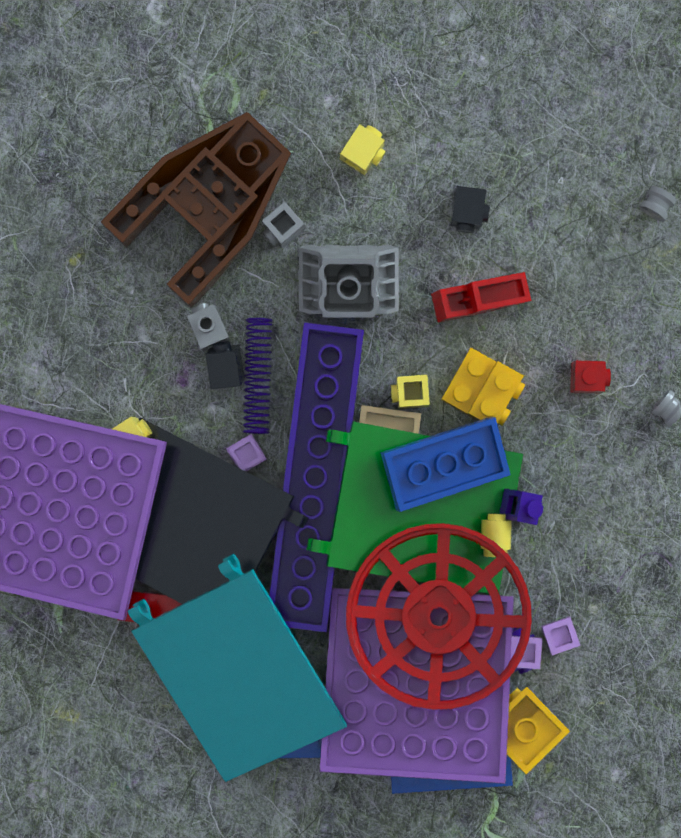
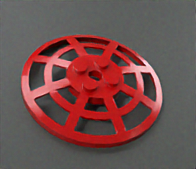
(432, 596)

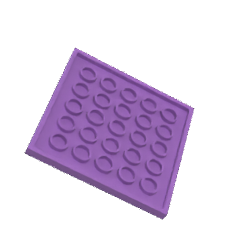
(73, 510)
(408, 740)

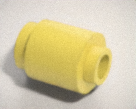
(498, 530)

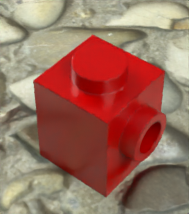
(589, 377)

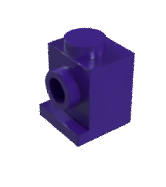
(528, 506)

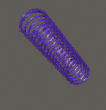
(256, 430)

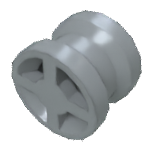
(658, 203)
(668, 408)

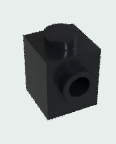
(469, 209)
(225, 365)

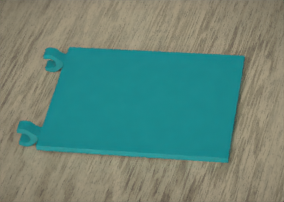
(237, 673)

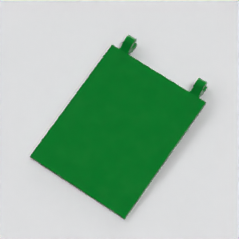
(369, 516)

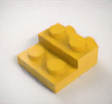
(483, 387)
(531, 730)

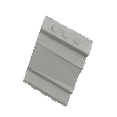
(348, 280)

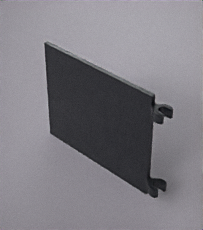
(203, 515)

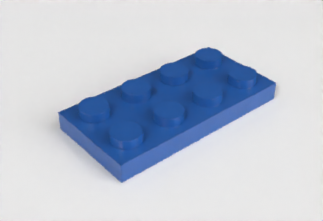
(445, 463)

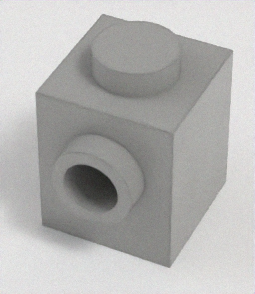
(282, 226)
(207, 326)

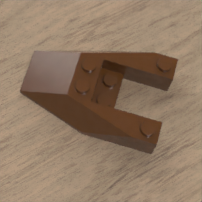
(217, 187)

